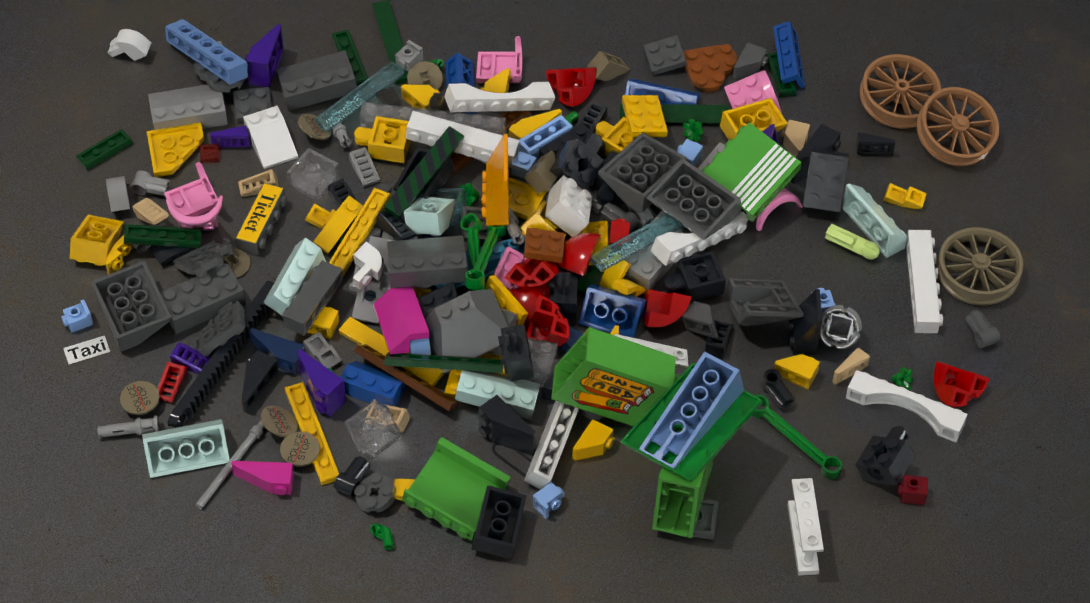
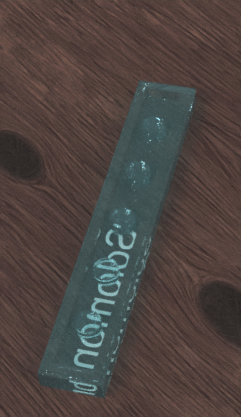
(362, 93)
(634, 242)

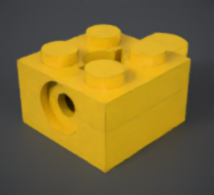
(383, 132)
(614, 137)

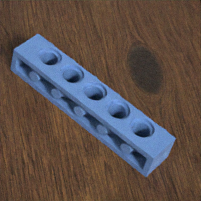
(206, 51)

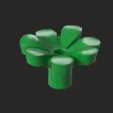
(693, 130)
(471, 194)
(902, 378)

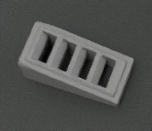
(361, 156)

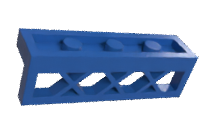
(788, 54)
(456, 70)
(666, 94)

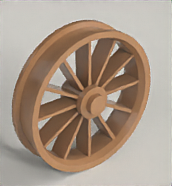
(897, 89)
(957, 126)

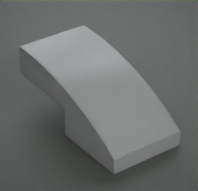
(321, 351)

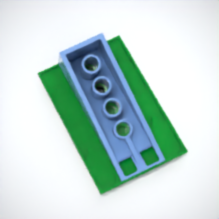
(693, 418)

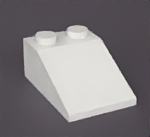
(270, 137)

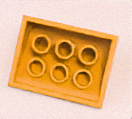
(496, 186)

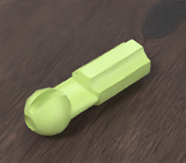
(853, 242)

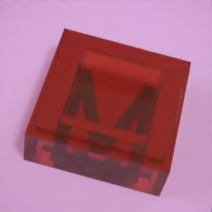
(209, 153)

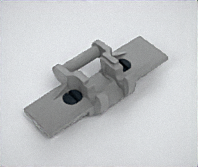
(369, 294)

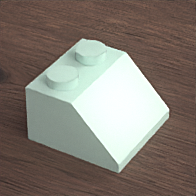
(429, 215)

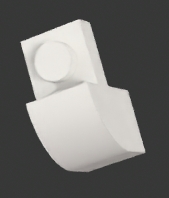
(131, 43)
(371, 265)

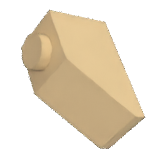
(795, 136)

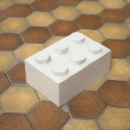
(569, 206)

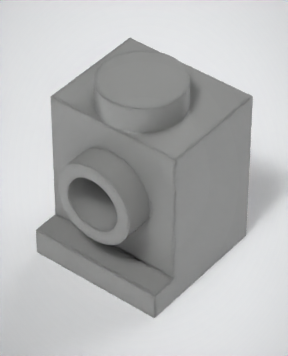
(409, 55)

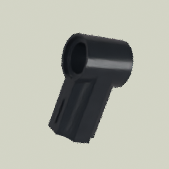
(777, 388)
(347, 481)

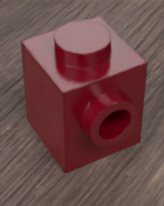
(913, 489)

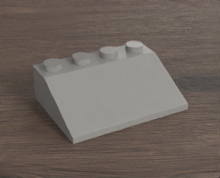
(188, 107)

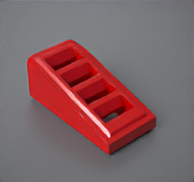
(175, 368)

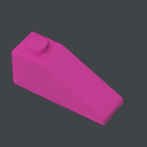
(269, 476)

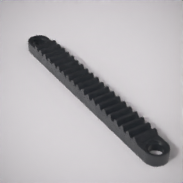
(218, 362)

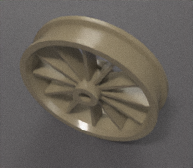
(980, 266)

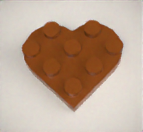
(709, 66)

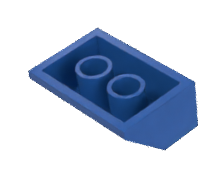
(608, 308)
(372, 383)

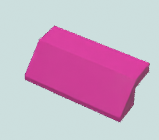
(400, 319)

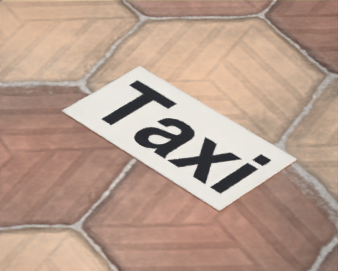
(86, 350)

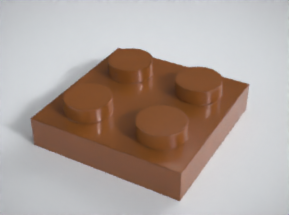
(544, 245)

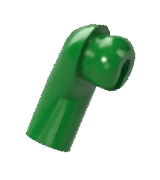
(384, 534)

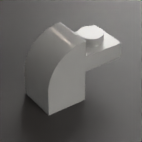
(117, 193)

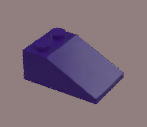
(265, 57)
(322, 384)

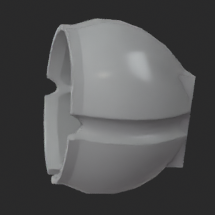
(837, 339)

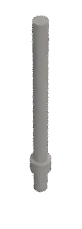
(255, 433)

